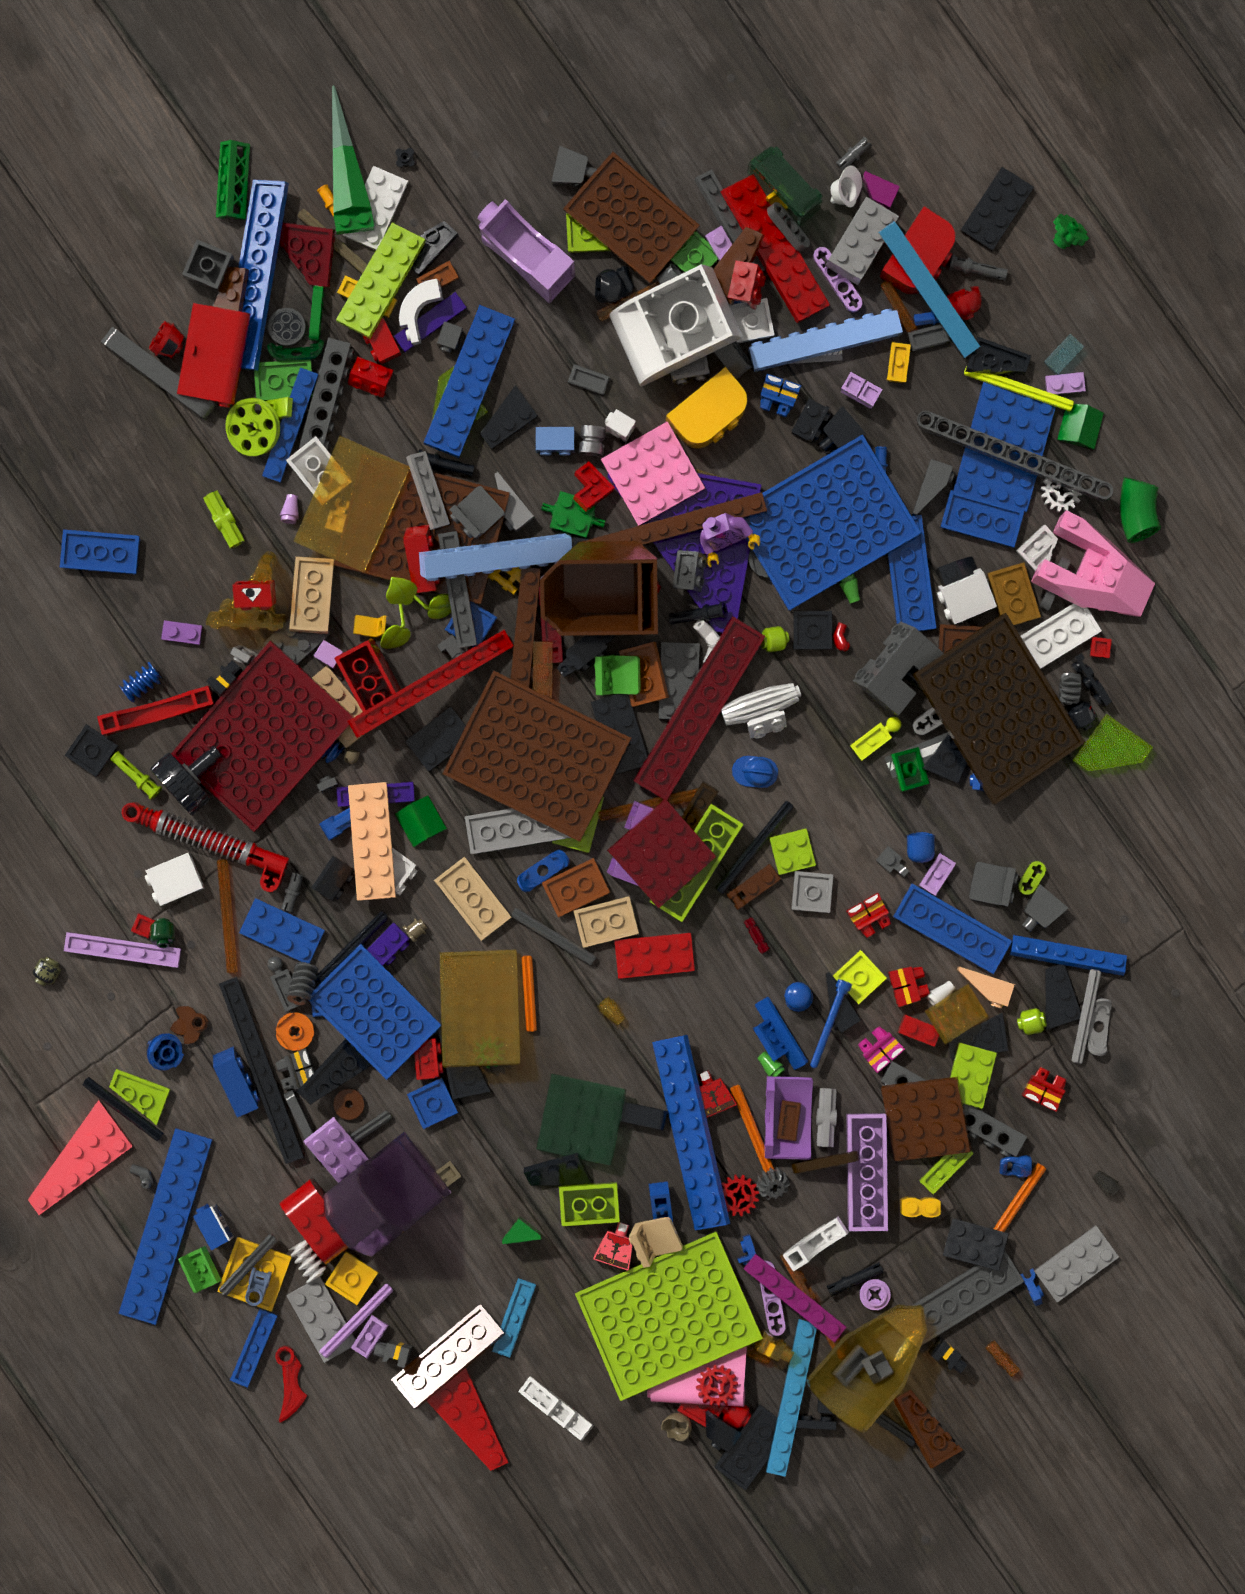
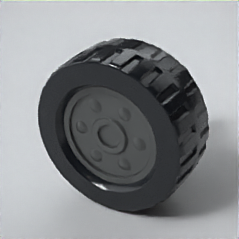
(183, 780)

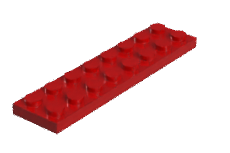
(776, 253)

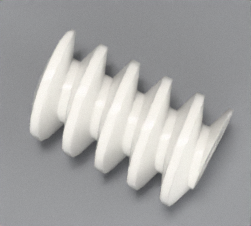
(308, 1261)

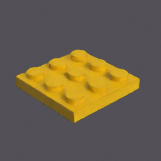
(272, 1261)

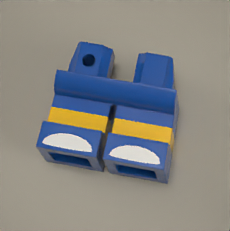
(770, 395)

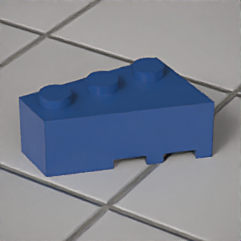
(235, 1081)

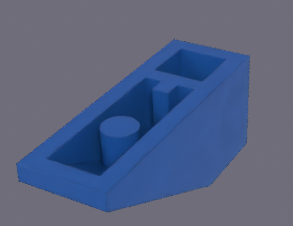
(660, 1200)

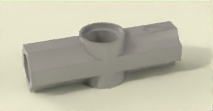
(826, 1117)

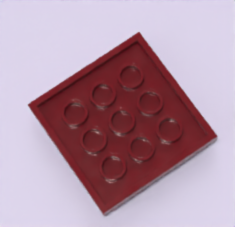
(661, 853)

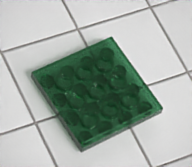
(581, 1119)

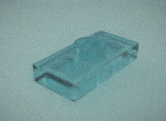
(1063, 354)

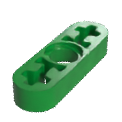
(316, 313)

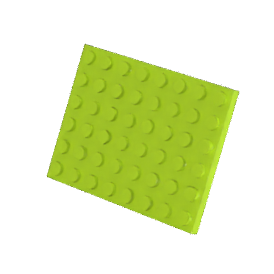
(668, 1316)

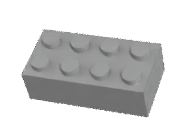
(861, 241)

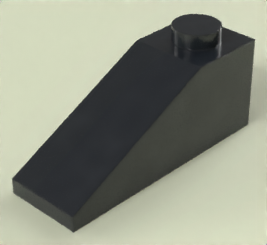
(846, 1015)

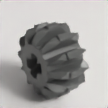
(1069, 688)
(772, 1183)

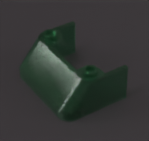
(786, 183)

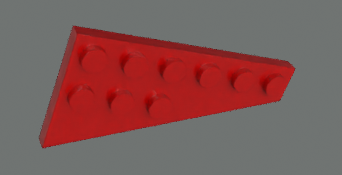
(465, 1414)

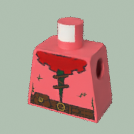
(615, 1248)

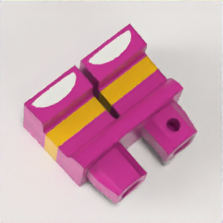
(873, 1054)

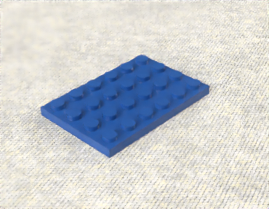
(1012, 420)
(374, 1012)

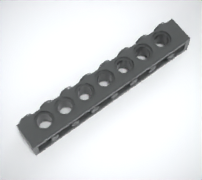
(1015, 1138)

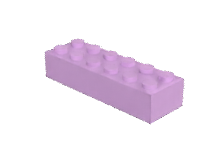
(867, 1177)

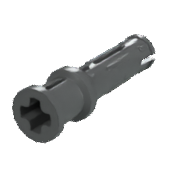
(969, 266)

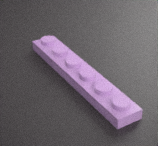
(122, 949)

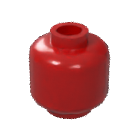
(736, 1415)

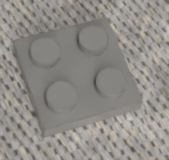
(812, 892)

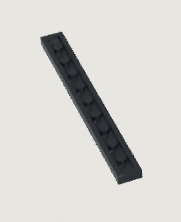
(261, 1070)

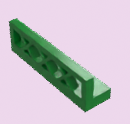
(228, 179)

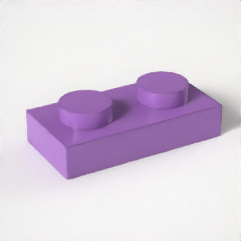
(182, 632)

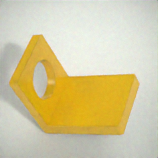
(369, 626)

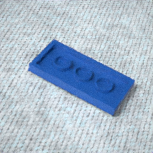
(982, 519)
(99, 551)
(282, 931)

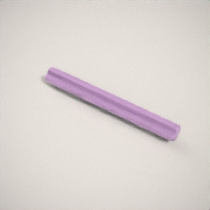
(355, 1321)

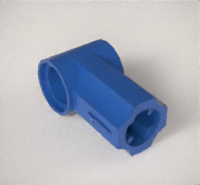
(336, 824)

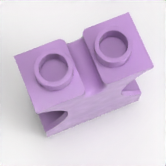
(526, 250)

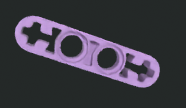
(835, 281)
(767, 1299)

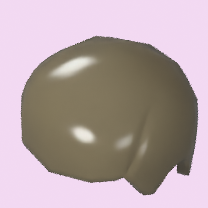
(677, 1426)

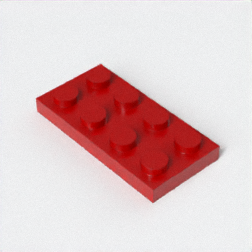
(654, 955)

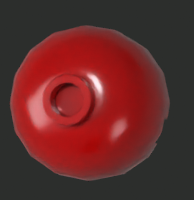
(966, 302)

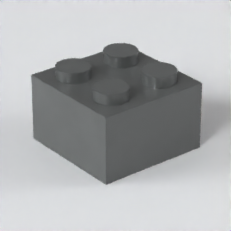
(207, 265)

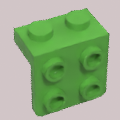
(617, 674)

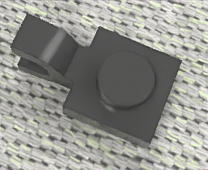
(890, 860)

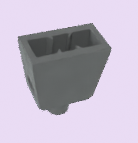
(571, 168)
(1042, 909)

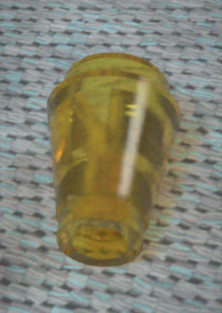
(611, 1010)

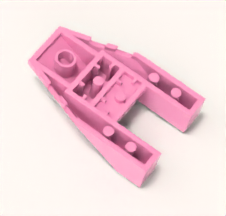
(1104, 577)

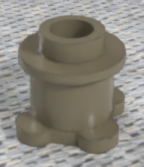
(415, 929)

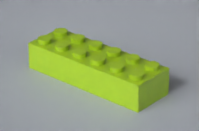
(717, 832)

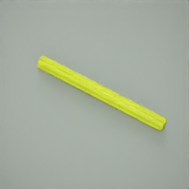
(1022, 389)

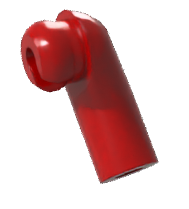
(839, 639)

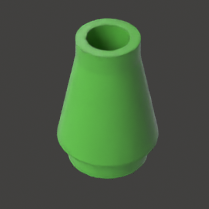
(850, 588)
(772, 1068)

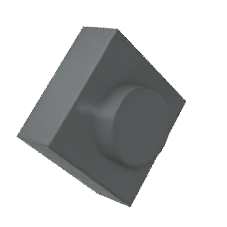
(327, 783)

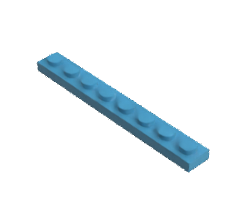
(791, 1398)

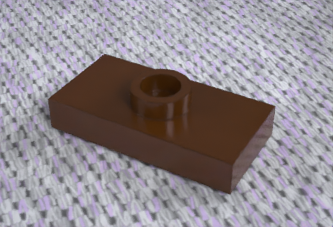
(788, 1120)

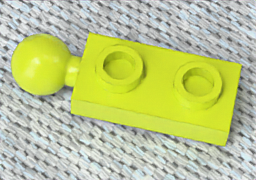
(875, 738)

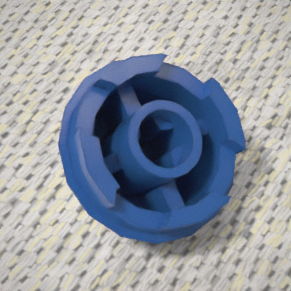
(164, 1051)

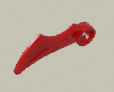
(293, 1394)

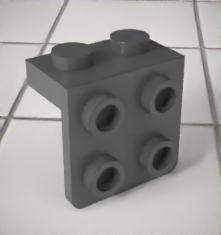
(477, 512)
(993, 884)

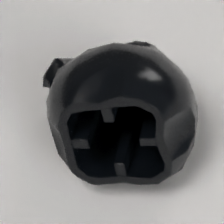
(613, 285)

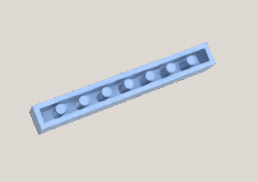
(825, 340)
(493, 556)

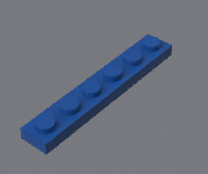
(290, 426)
(1068, 955)

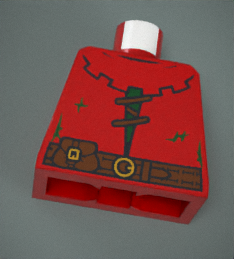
(714, 1094)

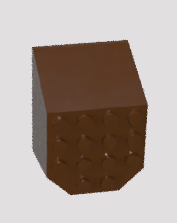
(602, 590)

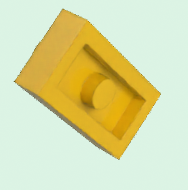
(898, 362)

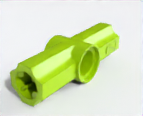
(224, 519)

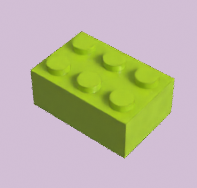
(589, 1204)

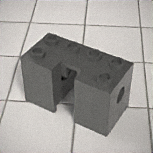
(883, 677)

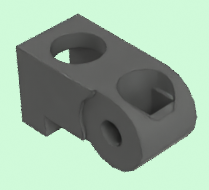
(450, 645)

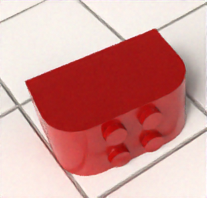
(932, 241)
(367, 674)
(307, 1213)

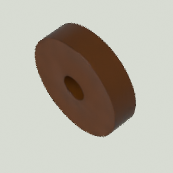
(340, 1104)

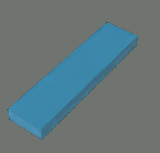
(514, 1317)

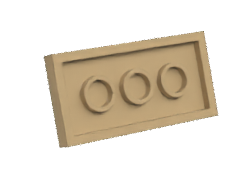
(311, 595)
(335, 688)
(472, 898)

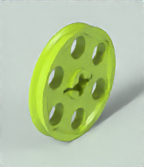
(258, 422)

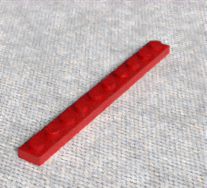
(430, 683)

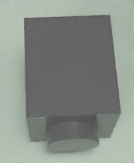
(449, 337)

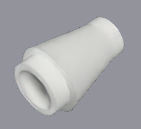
(940, 992)

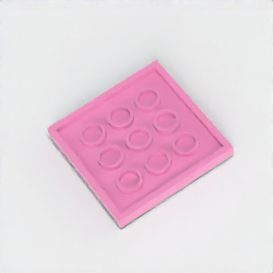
(652, 473)

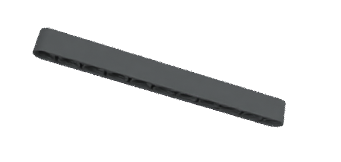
(1008, 448)

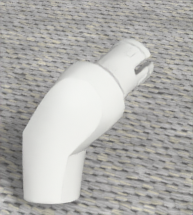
(708, 634)

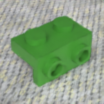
(199, 1269)

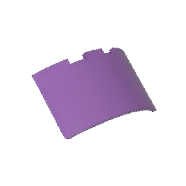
(795, 1090)

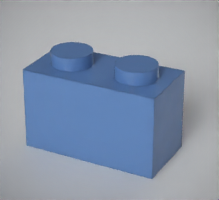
(554, 440)

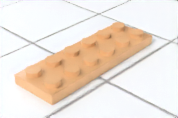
(372, 841)

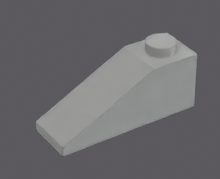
(517, 513)

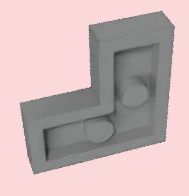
(243, 654)

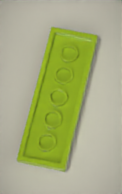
(381, 280)

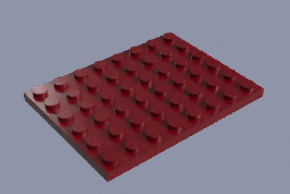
(270, 735)

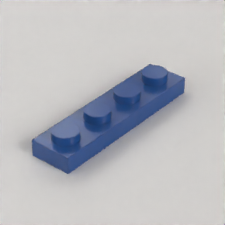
(253, 1347)

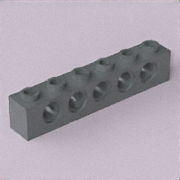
(333, 349)

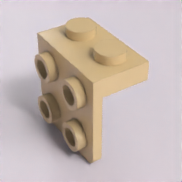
(654, 1239)

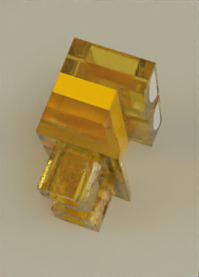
(773, 1349)

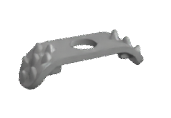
(1098, 1040)

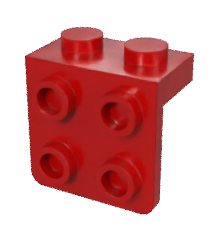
(747, 283)

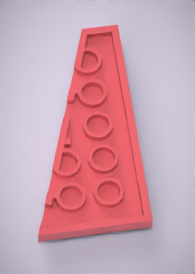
(88, 1152)

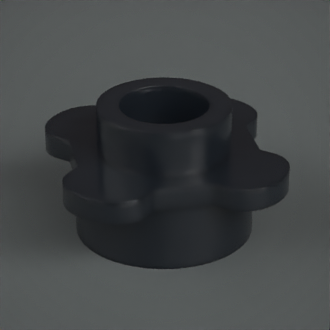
(405, 162)

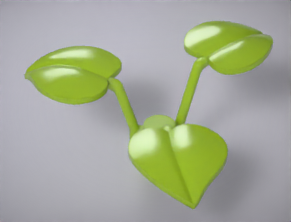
(402, 593)

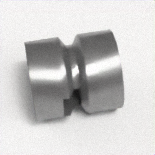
(592, 440)

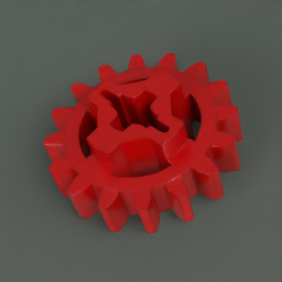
(747, 1197)
(725, 1380)

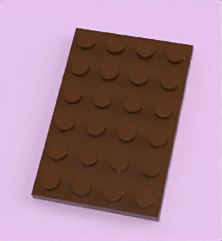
(631, 217)

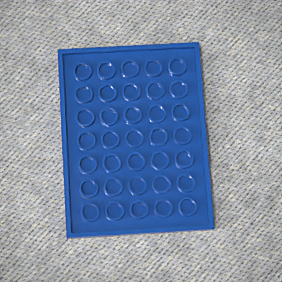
(829, 523)

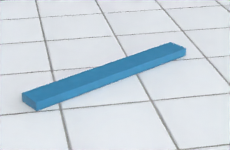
(929, 289)

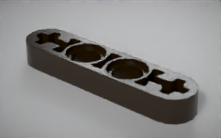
(824, 1162)

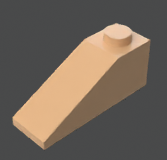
(992, 989)

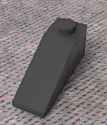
(935, 480)

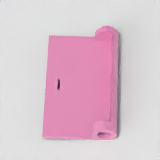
(683, 1388)

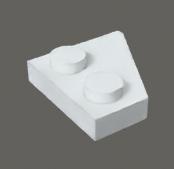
(1038, 547)

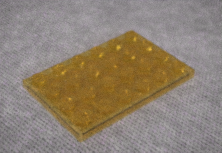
(351, 504)
(479, 1008)

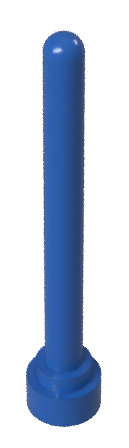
(842, 988)

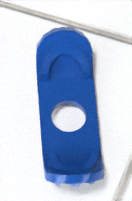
(530, 878)

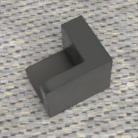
(877, 1367)

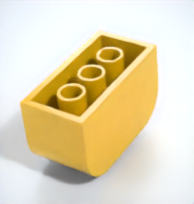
(709, 411)

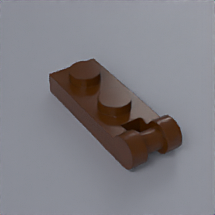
(754, 886)

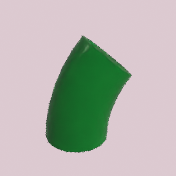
(1138, 510)

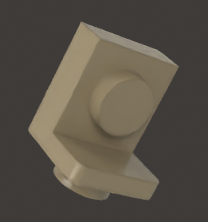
(448, 1173)

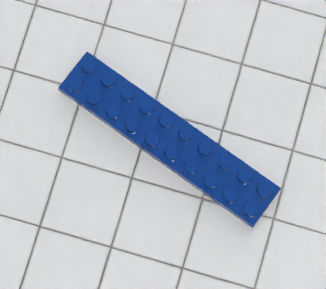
(259, 257)
(691, 1132)
(165, 1226)

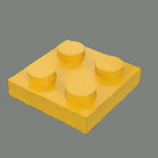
(351, 1278)

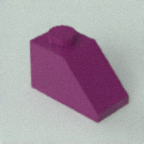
(880, 190)

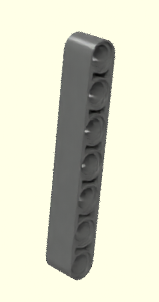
(730, 355)
(154, 371)

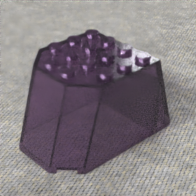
(384, 1197)

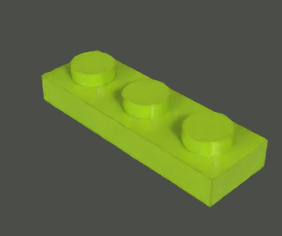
(943, 1170)

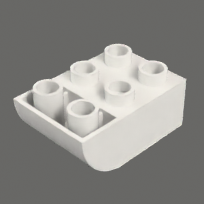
(675, 324)

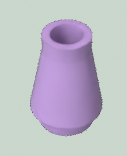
(290, 510)

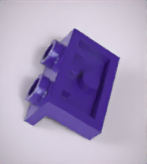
(389, 944)

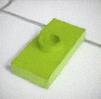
(282, 406)

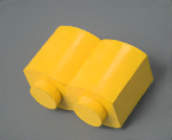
(925, 1206)

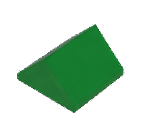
(1081, 426)
(908, 769)
(420, 821)
(521, 1232)

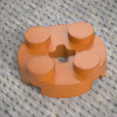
(284, 1029)

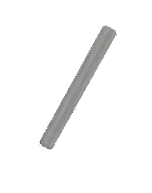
(1086, 1016)

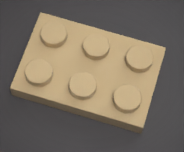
(606, 922)

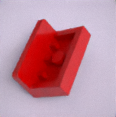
(370, 377)
(427, 1060)

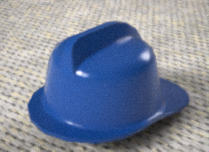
(755, 771)

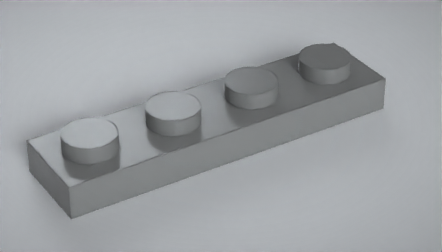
(427, 490)

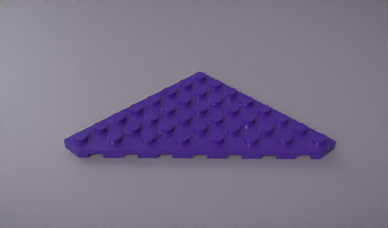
(721, 581)

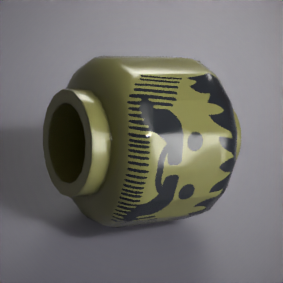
(46, 971)

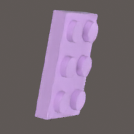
(336, 1150)

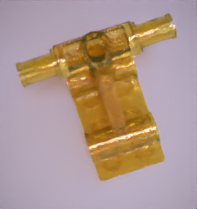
(251, 618)

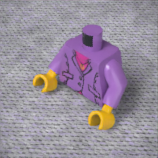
(725, 531)

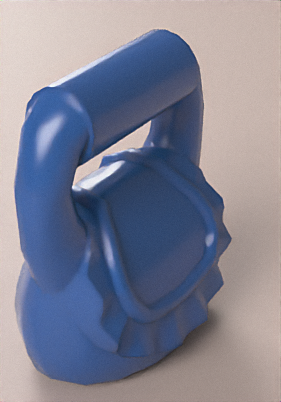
(1020, 1166)

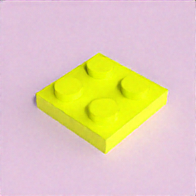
(862, 975)

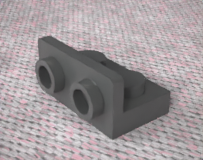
(689, 570)

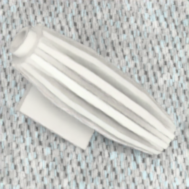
(762, 709)

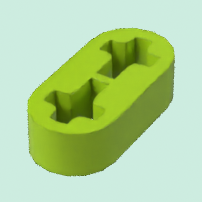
(1028, 875)

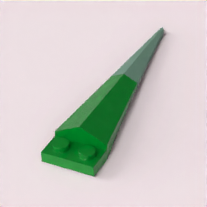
(350, 198)

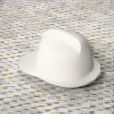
(847, 187)

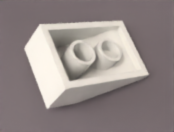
(310, 463)

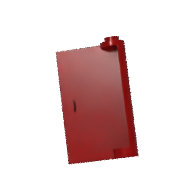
(219, 345)

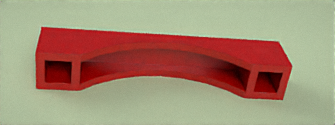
(157, 711)

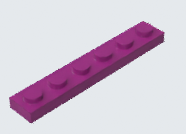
(794, 1297)

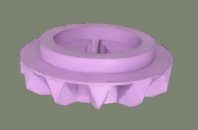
(875, 1304)

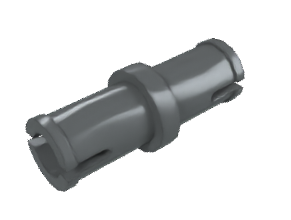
(854, 153)
(292, 892)

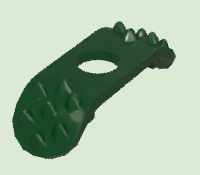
(285, 354)

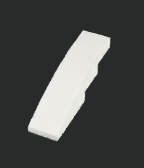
(556, 1408)

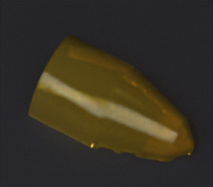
(860, 1404)

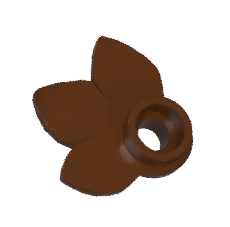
(186, 1024)

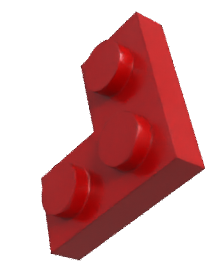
(595, 488)

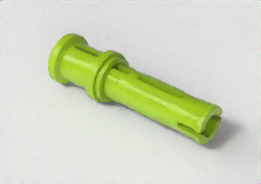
(142, 781)

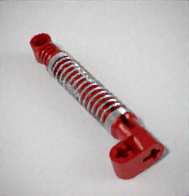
(216, 841)

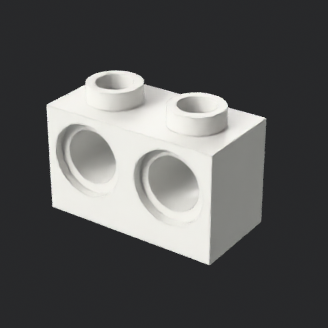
(620, 425)

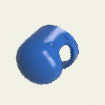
(921, 847)
(798, 996)

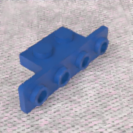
(776, 1036)

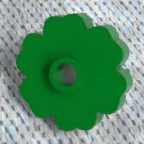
(1069, 232)

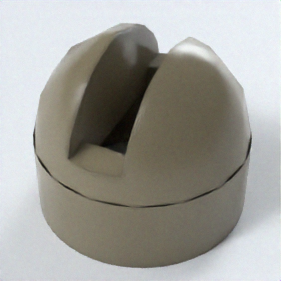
(351, 756)

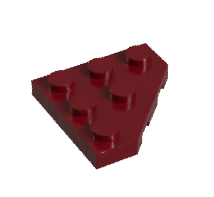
(310, 251)

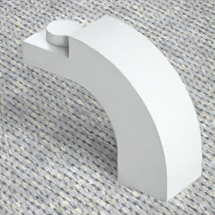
(414, 301)
(814, 1243)

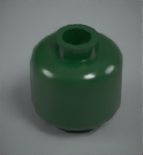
(162, 933)

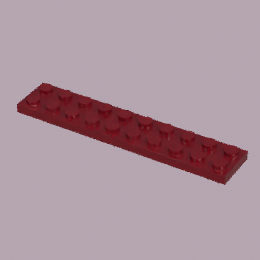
(699, 708)

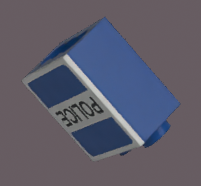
(213, 1226)

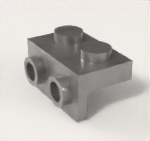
(696, 370)

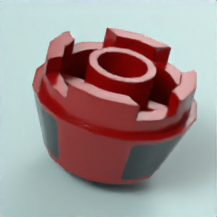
(167, 341)

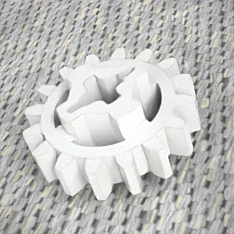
(1059, 499)

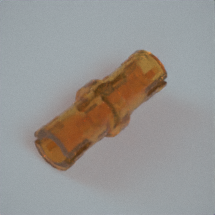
(1002, 1358)

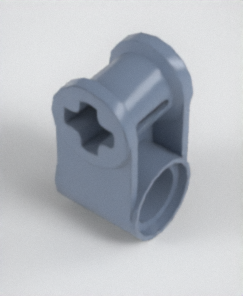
(258, 1285)

